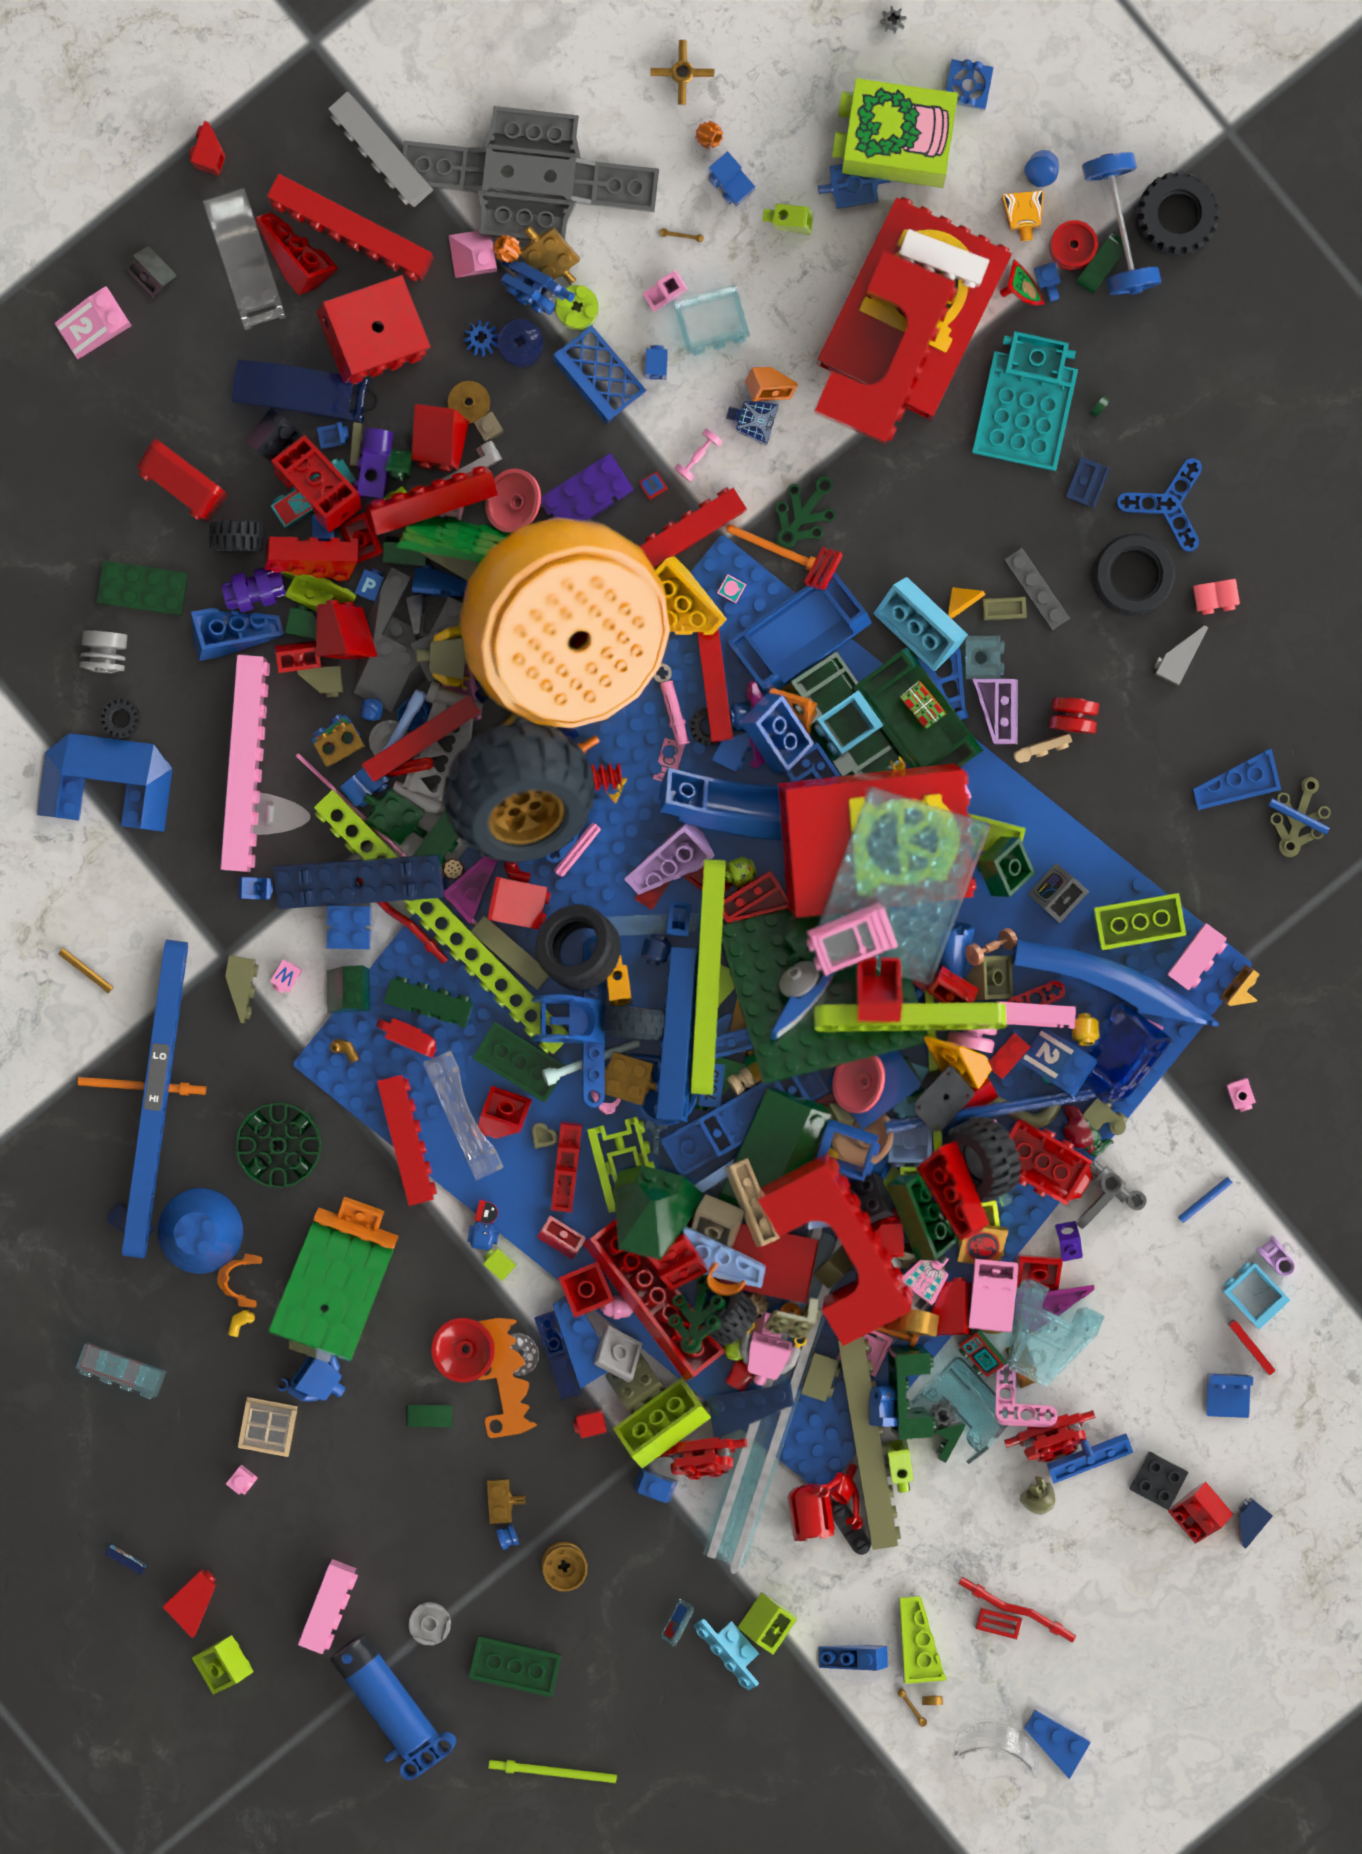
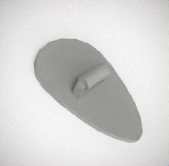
(278, 815)

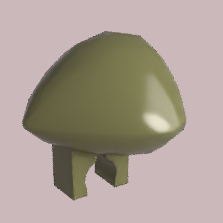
(1038, 1497)

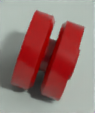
(1068, 257)
(1074, 712)

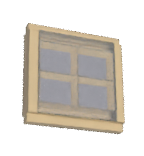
(267, 1426)

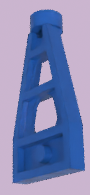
(957, 676)

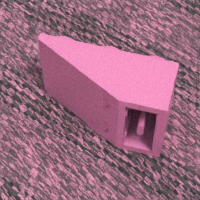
(993, 1295)

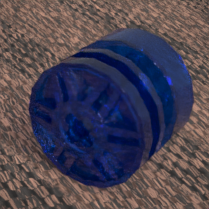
(527, 354)

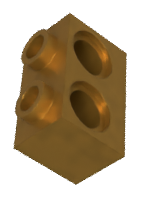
(341, 749)

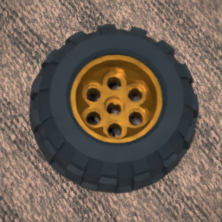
(519, 792)

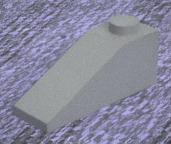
(1176, 661)

